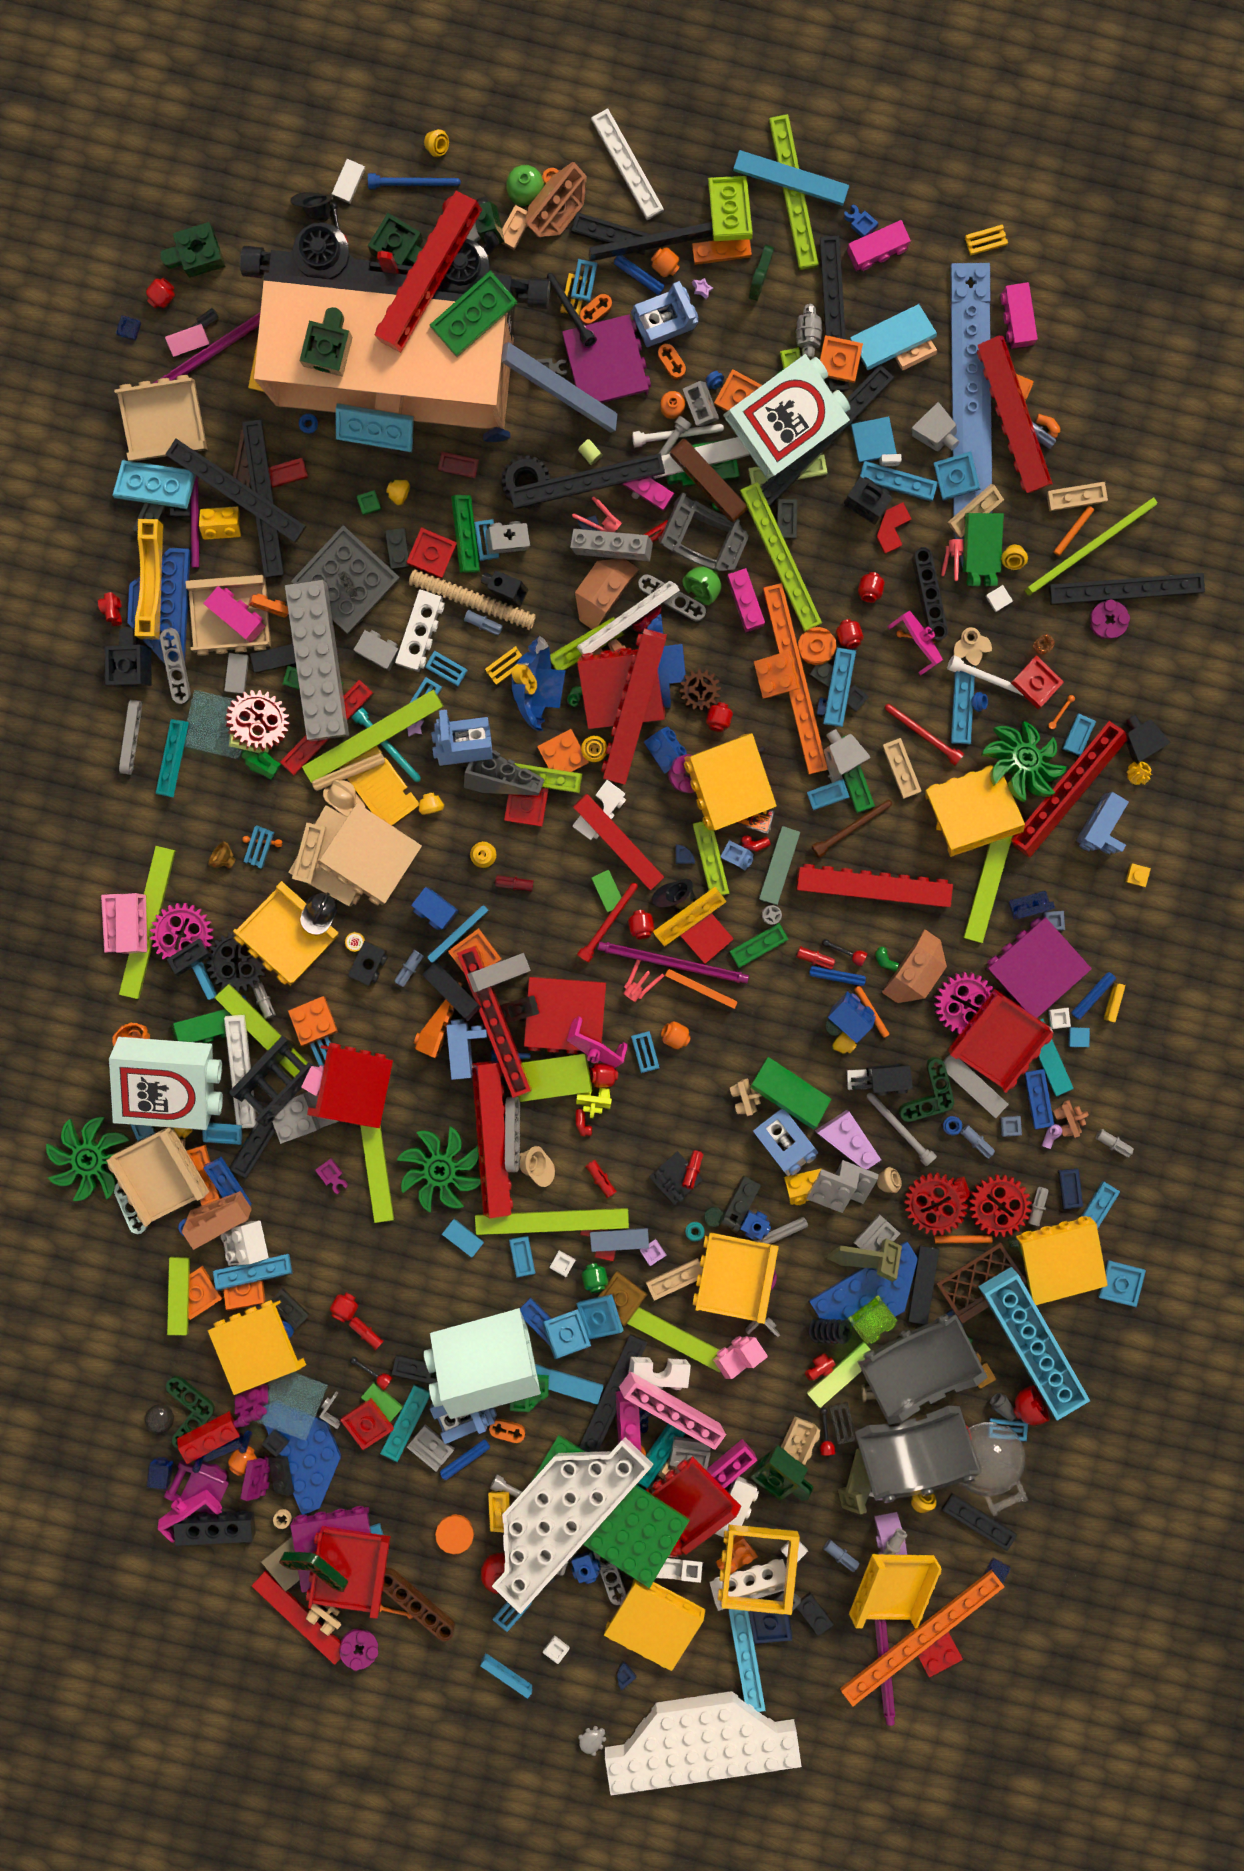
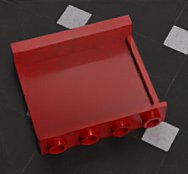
(603, 683)
(558, 1005)
(1001, 1040)
(353, 1086)
(698, 1497)
(359, 1559)

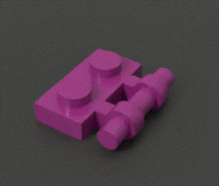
(250, 1405)
(256, 1479)

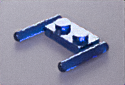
(239, 1443)

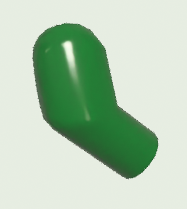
(574, 696)
(883, 960)

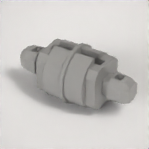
(809, 331)

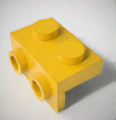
(219, 523)
(799, 1186)

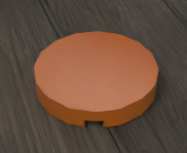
(817, 646)
(454, 1534)

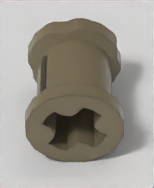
(866, 1393)

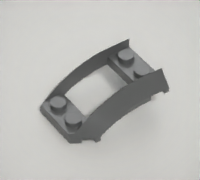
(679, 521)

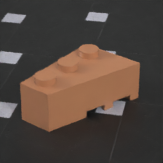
(215, 1219)

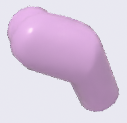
(1052, 1133)

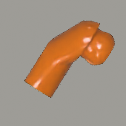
(1051, 424)

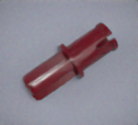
(514, 883)

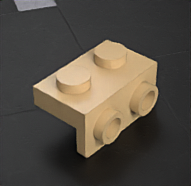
(801, 1439)

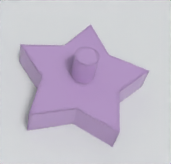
(702, 287)
(415, 728)

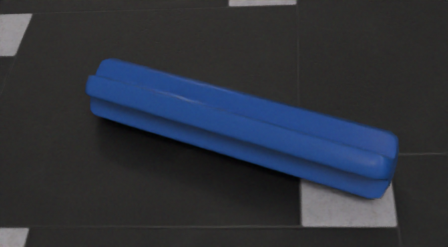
(639, 274)
(837, 976)
(1093, 995)
(465, 1459)

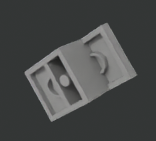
(294, 1121)
(838, 1188)

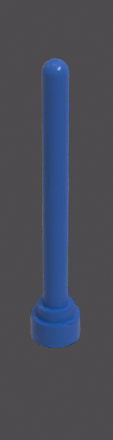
(376, 181)

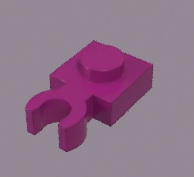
(330, 1173)

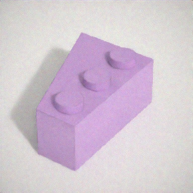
(849, 1138)
(886, 1526)

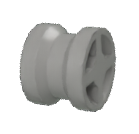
(774, 914)

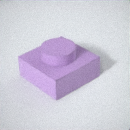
(653, 1253)

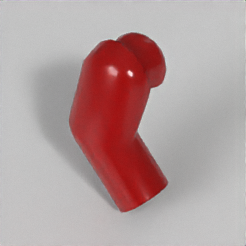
(580, 1123)

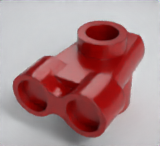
(110, 607)
(823, 1366)

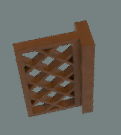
(979, 1304)

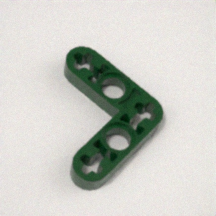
(760, 273)
(936, 1099)
(197, 1413)
(314, 1563)

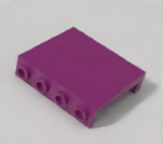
(612, 364)
(1038, 967)
(305, 1529)

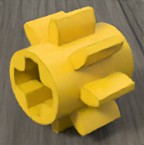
(1139, 773)

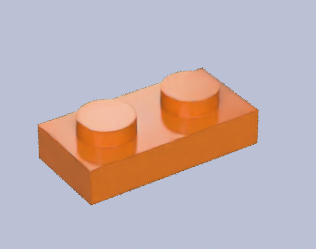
(261, 602)

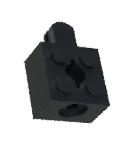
(868, 499)
(120, 661)
(886, 1078)

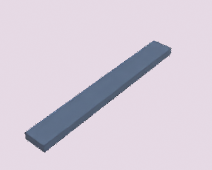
(559, 387)

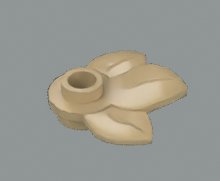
(972, 649)

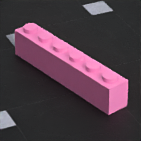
(672, 1410)

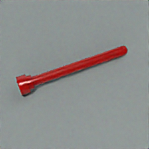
(954, 755)
(587, 952)

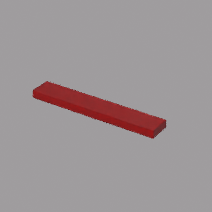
(307, 749)
(618, 841)
(296, 1614)

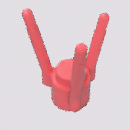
(610, 523)
(956, 548)
(635, 990)

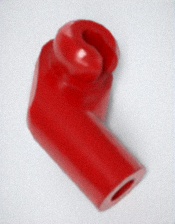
(755, 845)

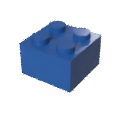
(434, 908)
(852, 1016)

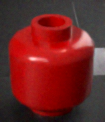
(160, 293)
(871, 587)
(849, 634)
(719, 717)
(641, 924)
(603, 1075)
(343, 1307)

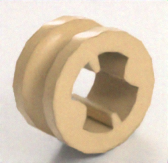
(280, 1513)

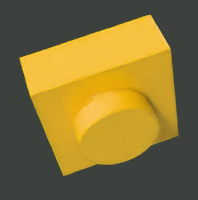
(1137, 875)

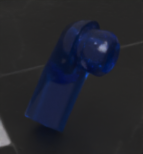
(643, 1414)

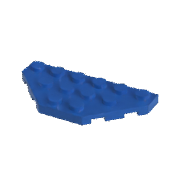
(173, 600)
(864, 1285)
(311, 1464)

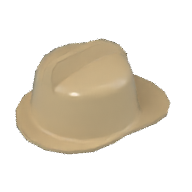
(342, 796)
(537, 1166)

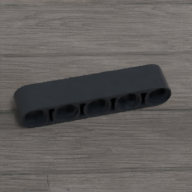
(931, 585)

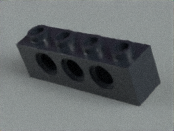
(187, 1535)

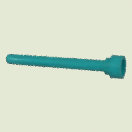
(361, 717)

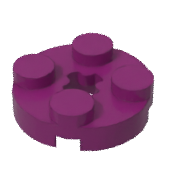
(1120, 617)
(676, 775)
(347, 1647)

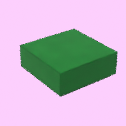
(368, 502)

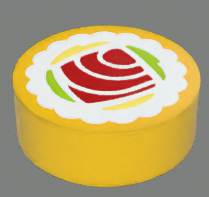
(354, 941)

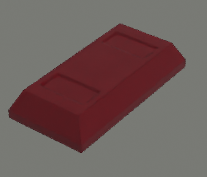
(458, 464)

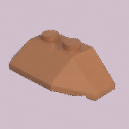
(557, 202)
(603, 589)
(918, 970)

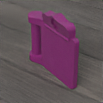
(209, 1478)

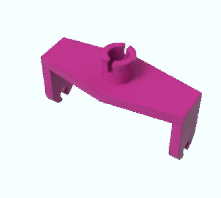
(921, 637)
(595, 1049)
(184, 1509)

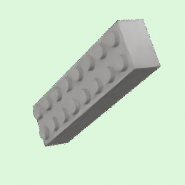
(316, 660)

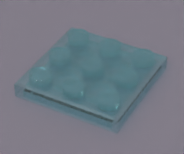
(208, 725)
(293, 1404)

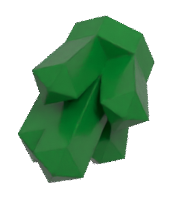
(261, 763)

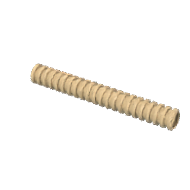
(471, 599)

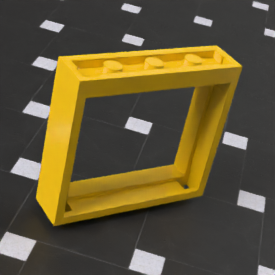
(759, 1605)

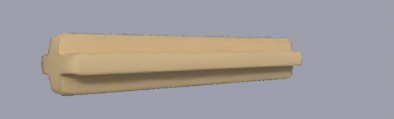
(348, 772)

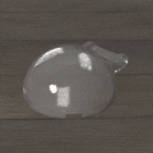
(1000, 1462)

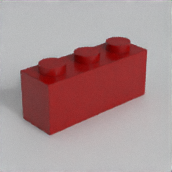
(207, 1437)

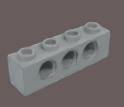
(611, 545)

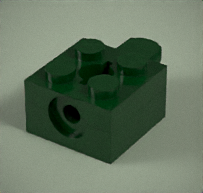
(397, 239)
(195, 258)
(327, 344)
(782, 1475)

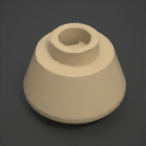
(889, 1180)

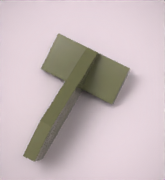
(885, 1261)
(858, 1487)

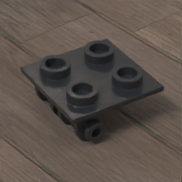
(671, 1176)

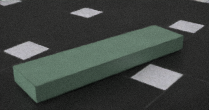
(779, 865)

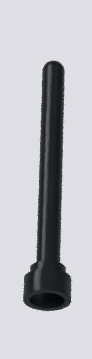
(587, 337)

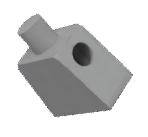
(936, 429)
(844, 753)

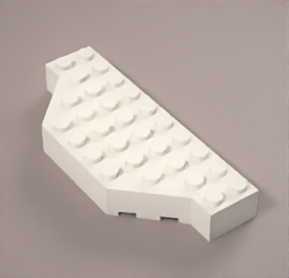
(561, 1513)
(700, 1743)

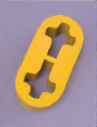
(522, 675)

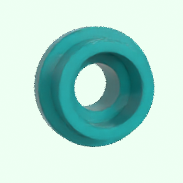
(699, 1235)

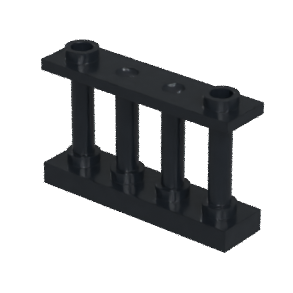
(260, 1070)

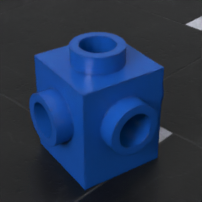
(755, 1218)
(586, 1567)

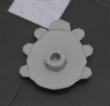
(592, 1740)

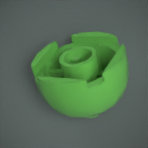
(524, 184)
(703, 583)

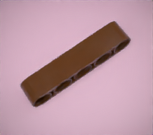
(708, 480)
(419, 1613)

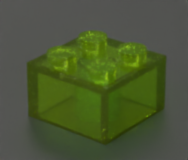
(873, 1320)

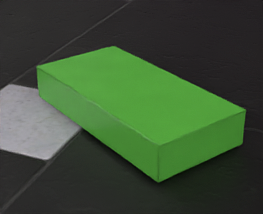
(607, 890)
(384, 1401)

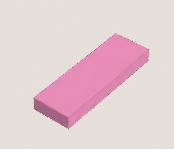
(109, 918)

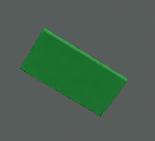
(473, 314)
(790, 1093)

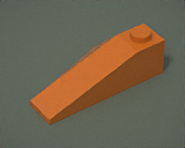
(434, 1032)

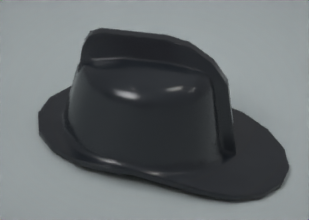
(314, 205)
(675, 894)
(318, 913)

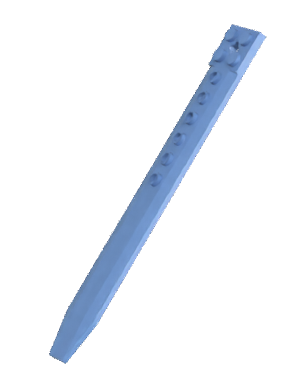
(969, 386)

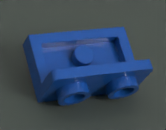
(665, 748)

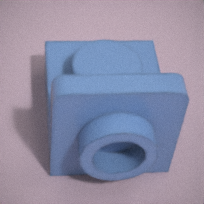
(737, 855)

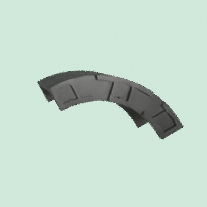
(921, 1367)
(918, 1455)

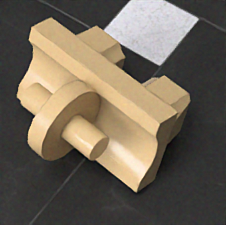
(749, 1097)
(330, 1623)

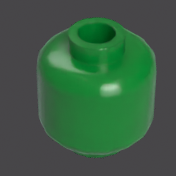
(594, 1278)

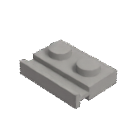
(875, 1233)
(430, 1447)
(686, 1448)

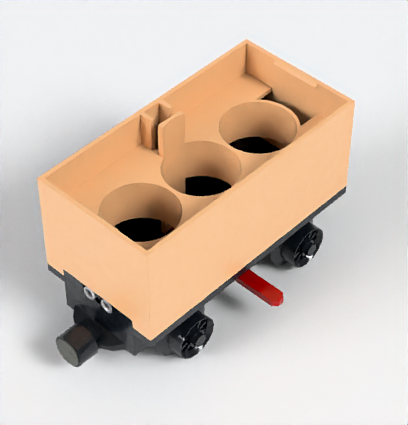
(417, 382)

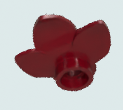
(645, 621)

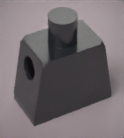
(505, 587)
(1144, 738)

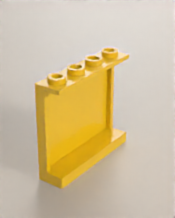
(729, 782)
(974, 811)
(278, 937)
(1063, 1260)
(736, 1277)
(254, 1347)
(895, 1588)
(655, 1623)

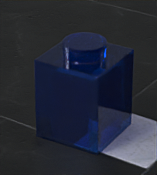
(160, 1473)

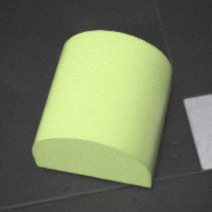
(590, 452)

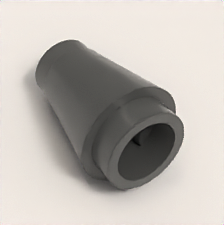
(1003, 1406)

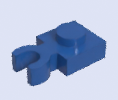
(861, 223)

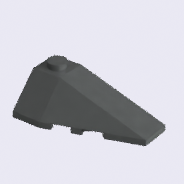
(501, 777)

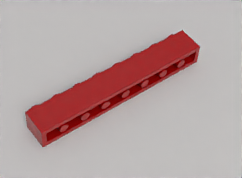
(428, 271)
(1014, 414)
(635, 705)
(1070, 788)
(874, 887)
(496, 1027)
(491, 1138)

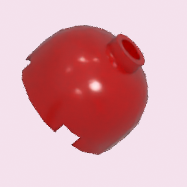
(1030, 1407)
(492, 1570)

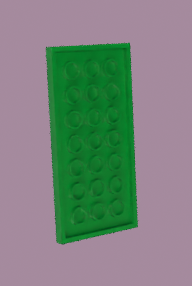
(636, 1533)

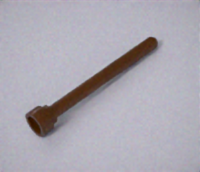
(821, 848)

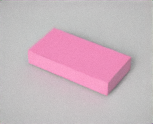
(187, 340)

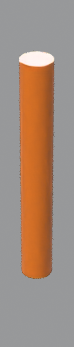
(1074, 530)
(865, 1001)
(963, 1239)

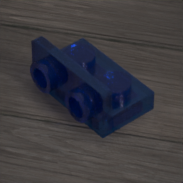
(1031, 905)

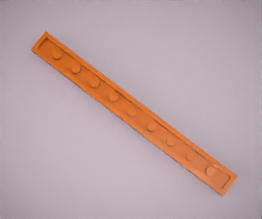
(799, 698)
(922, 1638)

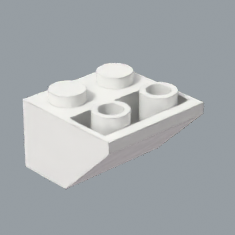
(245, 1244)

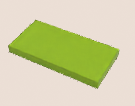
(730, 208)
(557, 1077)

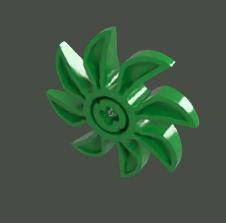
(1023, 761)
(78, 1158)
(440, 1159)

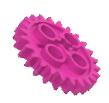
(165, 926)
(972, 988)

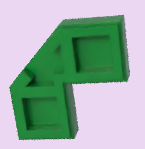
(528, 1404)

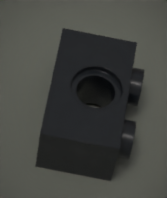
(359, 970)

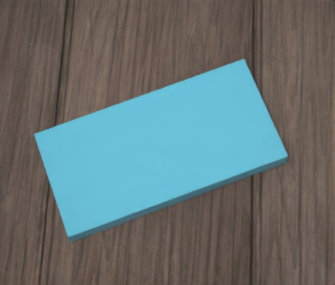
(894, 336)
(374, 427)
(154, 484)

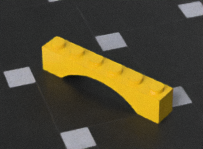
(149, 604)

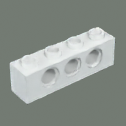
(423, 601)
(760, 1586)

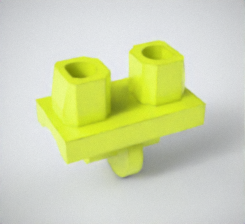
(601, 1101)

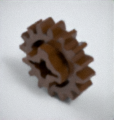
(708, 689)

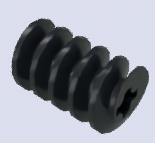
(830, 1331)

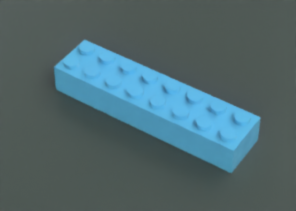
(1034, 1343)

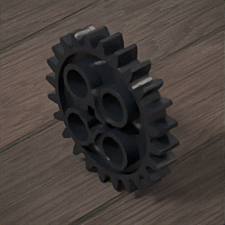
(221, 963)

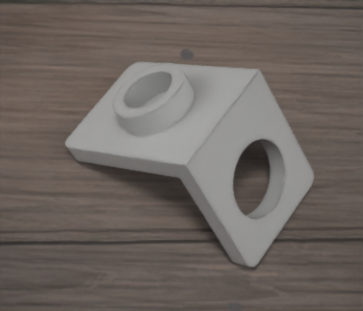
(768, 1322)
(326, 1416)

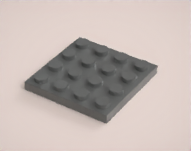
(368, 573)

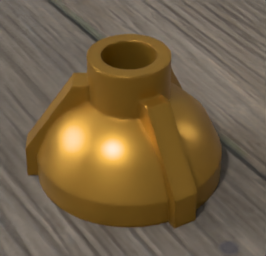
(221, 856)

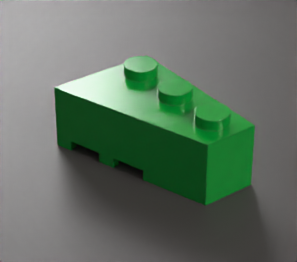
(201, 1027)

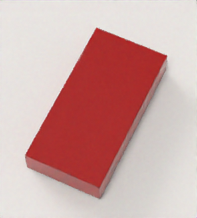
(288, 472)

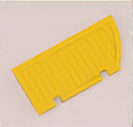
(382, 789)

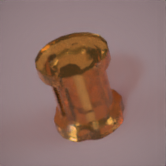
(1048, 640)

